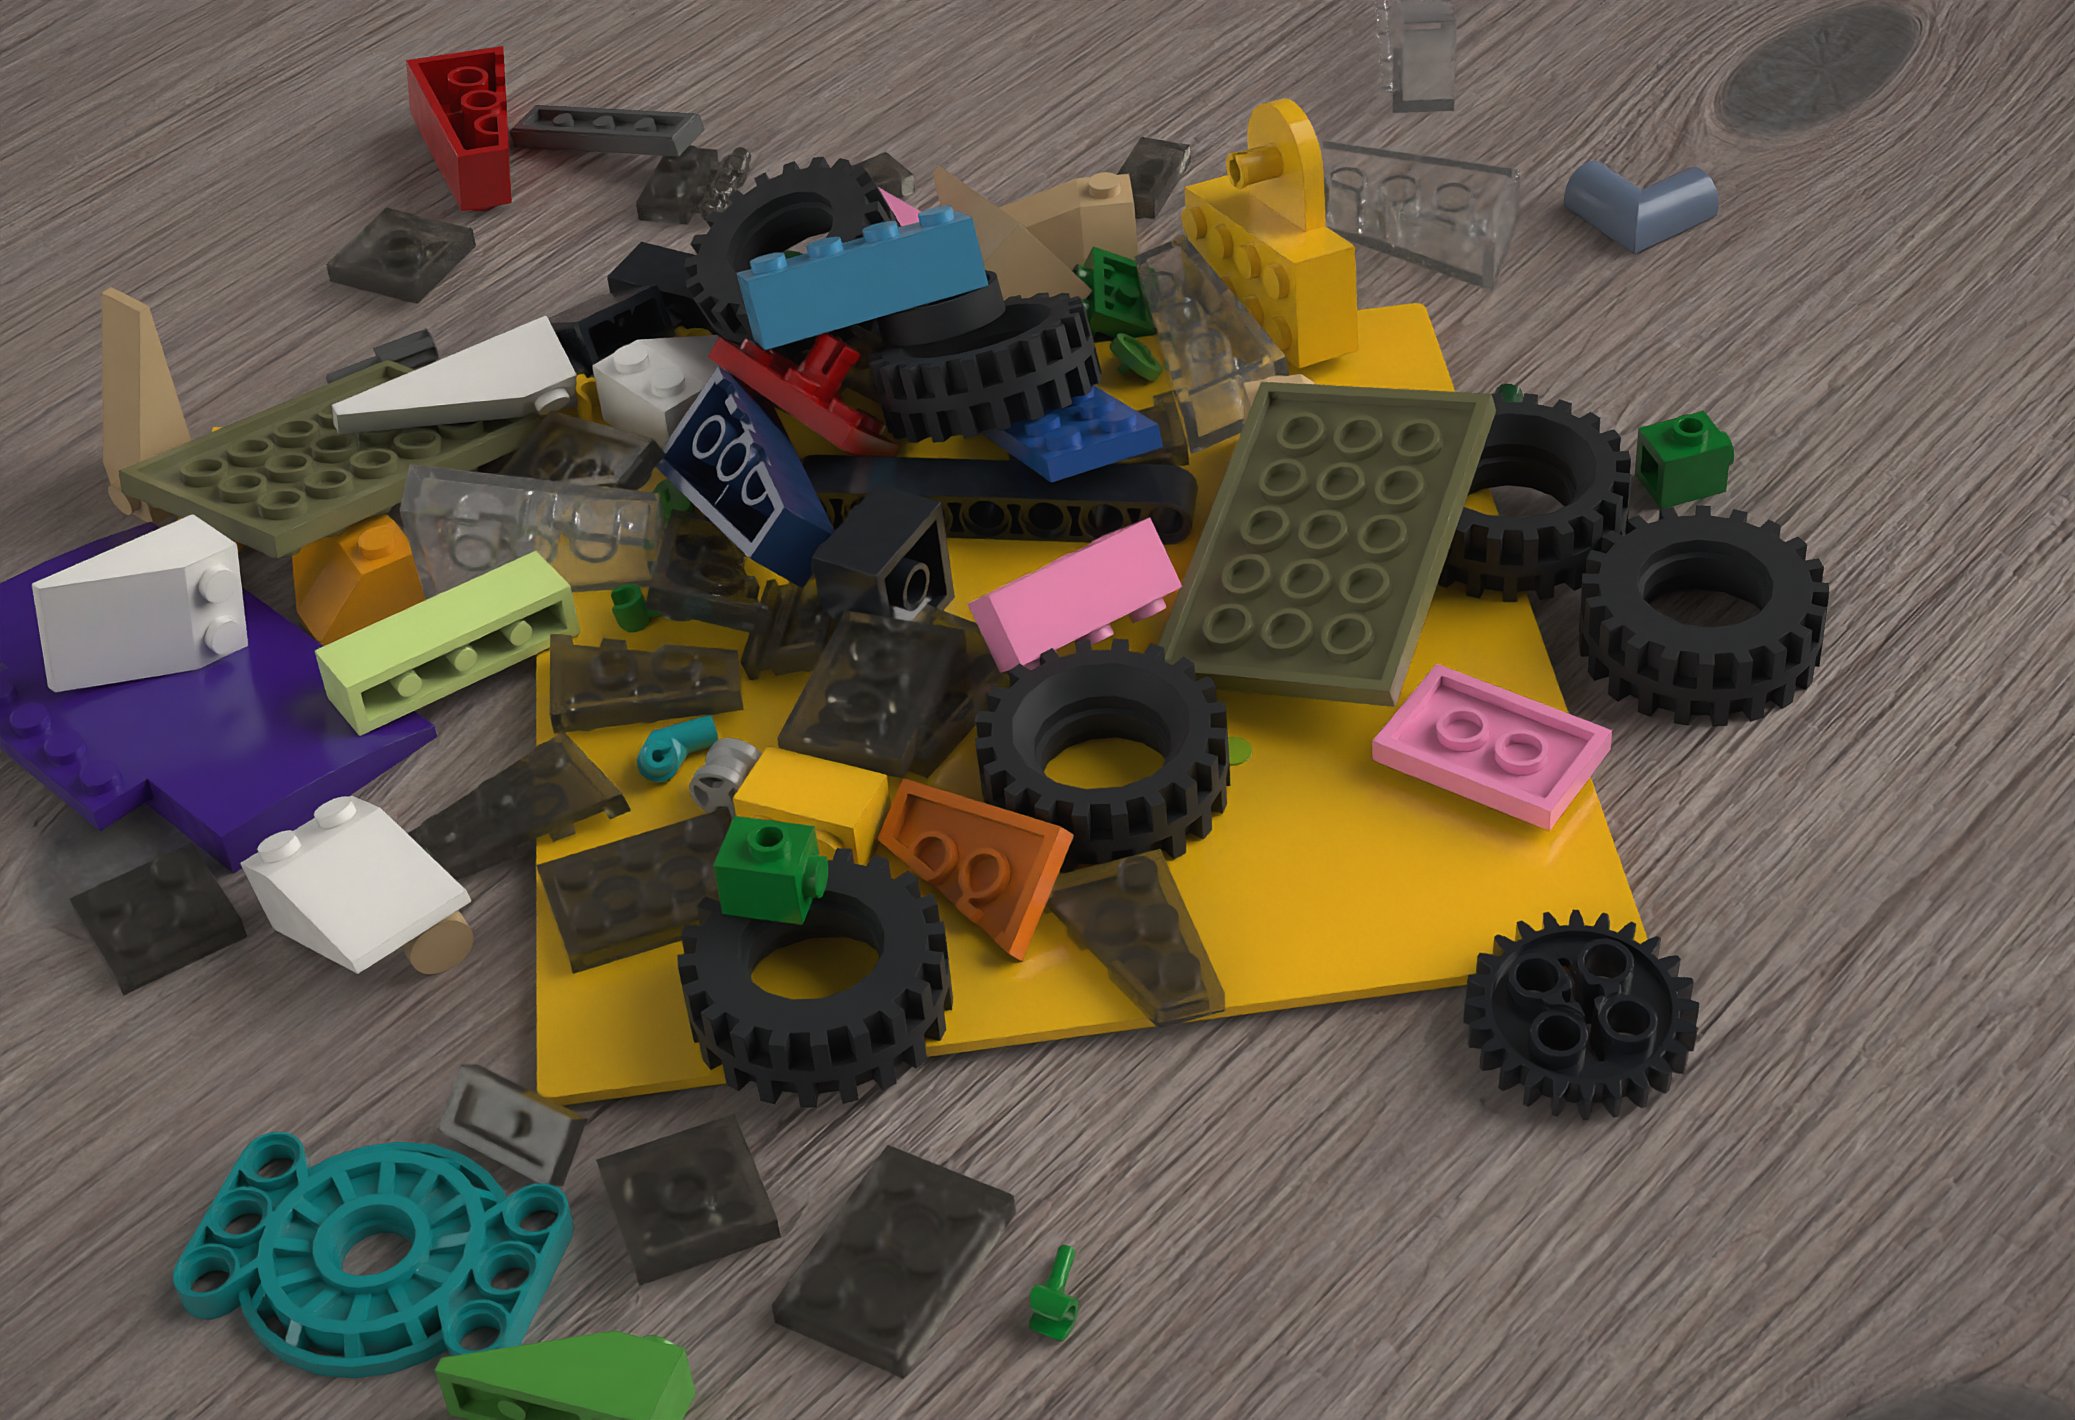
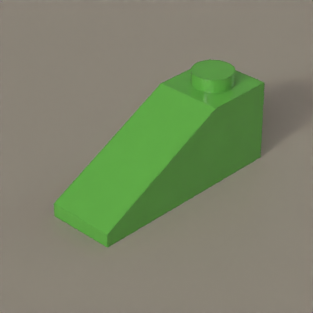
(571, 1379)

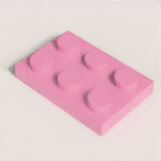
(1492, 746)

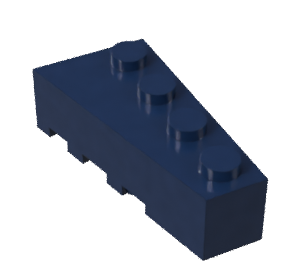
(747, 477)

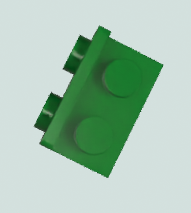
(1115, 297)

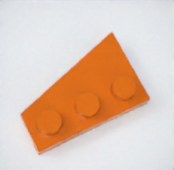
(979, 857)

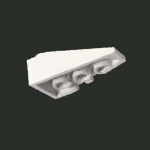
(487, 381)

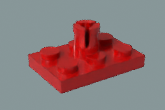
(809, 390)

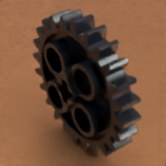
(1636, 998)

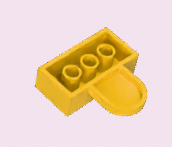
(1271, 239)

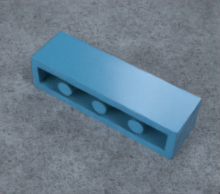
(862, 277)

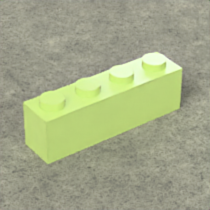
(446, 642)

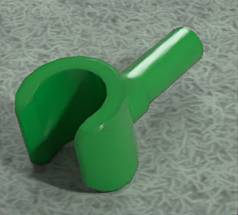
(630, 608)
(1053, 1310)

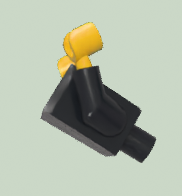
(608, 323)

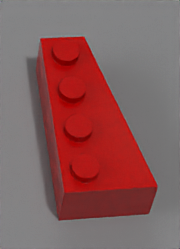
(464, 122)

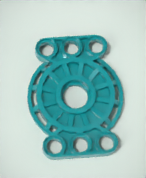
(318, 1213)

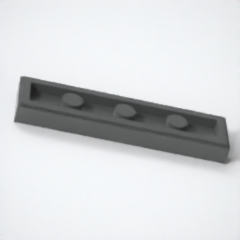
(607, 130)

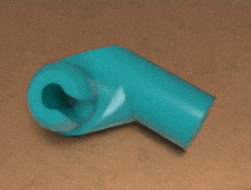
(669, 747)

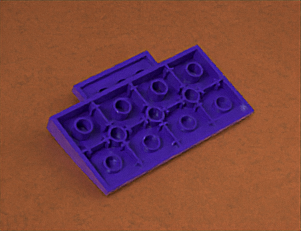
(210, 749)

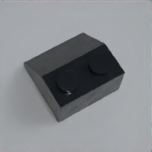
(886, 558)

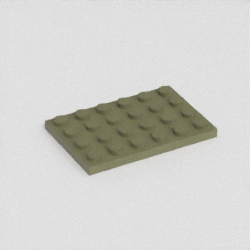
(295, 479)
(1328, 540)

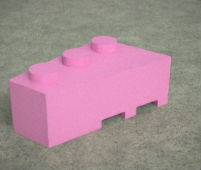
(1077, 596)

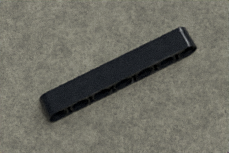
(1012, 499)

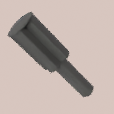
(408, 351)

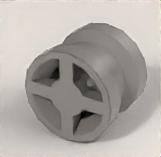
(725, 771)

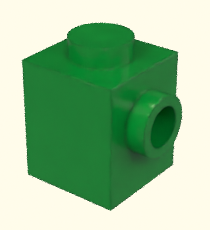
(1683, 459)
(769, 870)

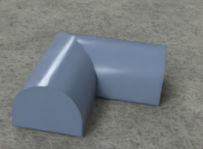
(1637, 215)

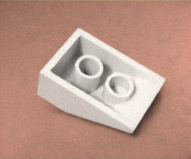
(653, 383)
(143, 608)
(351, 884)

